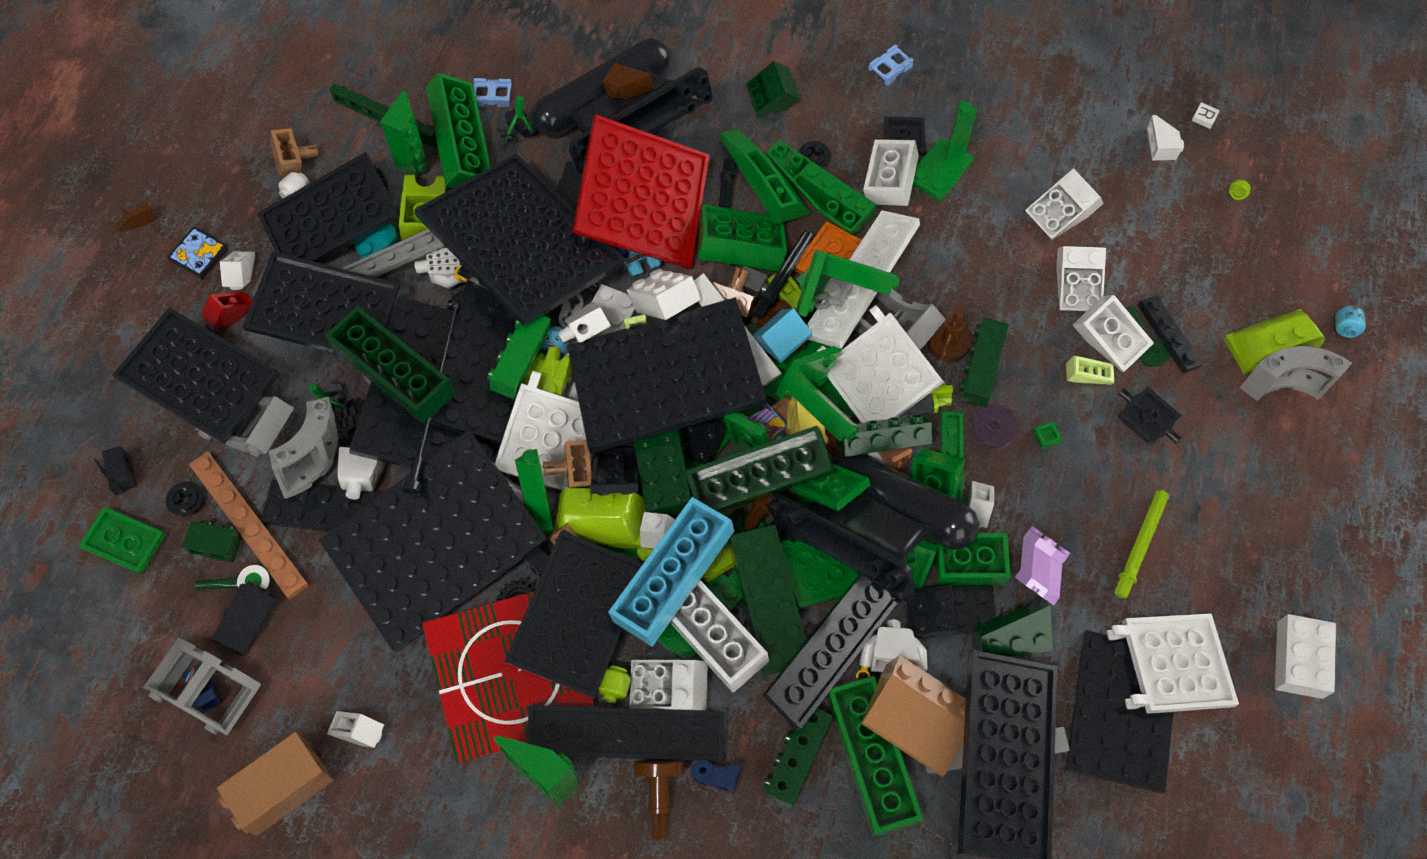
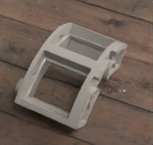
(925, 317)
(1293, 372)
(259, 427)
(313, 438)
(176, 663)

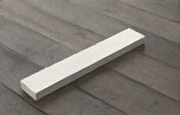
(767, 369)

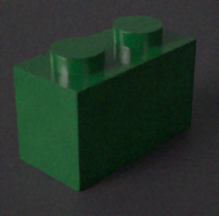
(212, 541)

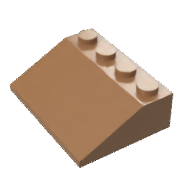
(917, 715)

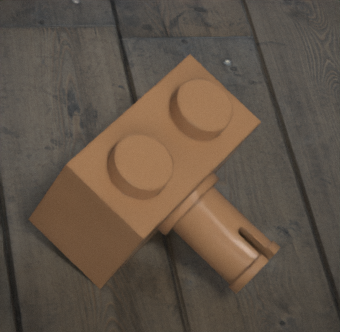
(287, 153)
(744, 300)
(575, 465)

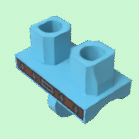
(633, 263)

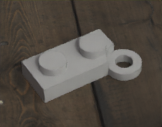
(835, 294)

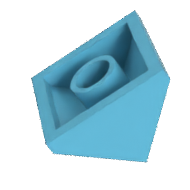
(783, 334)

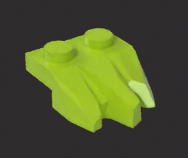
(553, 371)

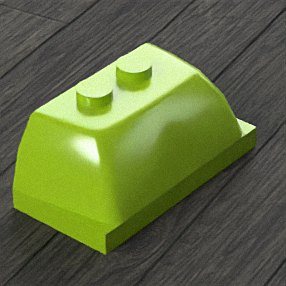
(1260, 340)
(602, 520)

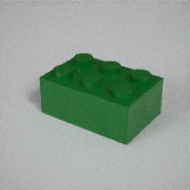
(979, 564)

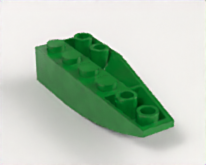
(766, 180)
(823, 190)

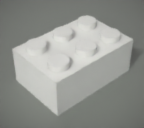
(891, 172)
(663, 294)
(1305, 656)

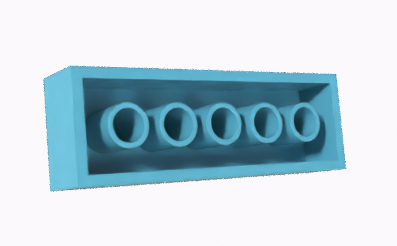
(671, 571)

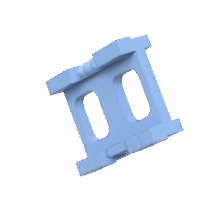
(895, 68)
(491, 98)

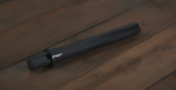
(727, 177)
(767, 299)

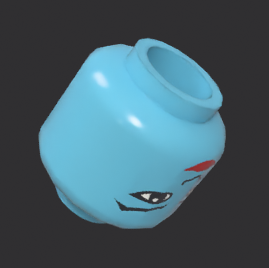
(1350, 321)
(553, 340)

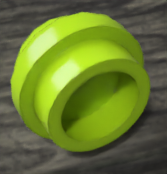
(1239, 189)

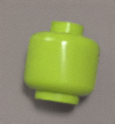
(614, 684)

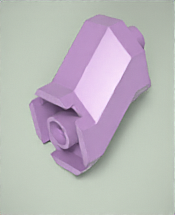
(1042, 565)

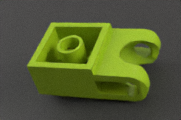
(414, 197)

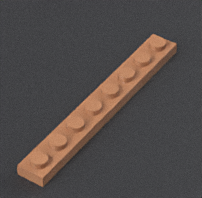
(249, 525)

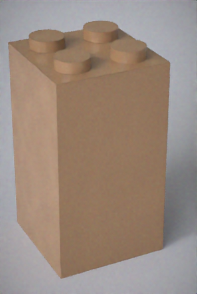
(274, 785)

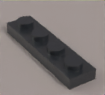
(1170, 334)

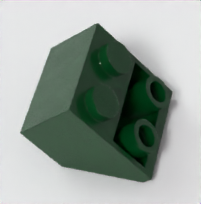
(772, 89)

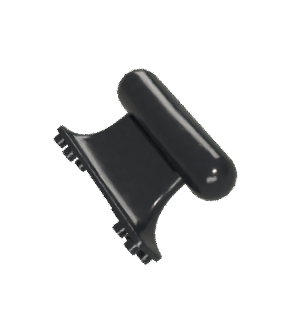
(586, 97)
(878, 525)

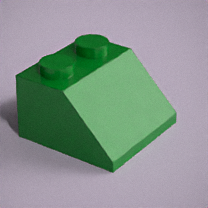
(938, 471)

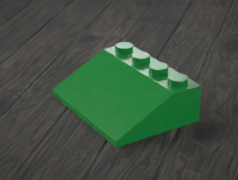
(741, 238)
(542, 767)

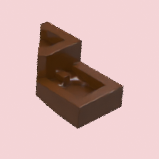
(136, 218)

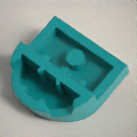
(377, 240)

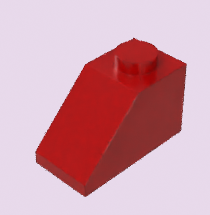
(226, 308)

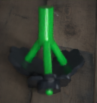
(517, 119)
(335, 394)

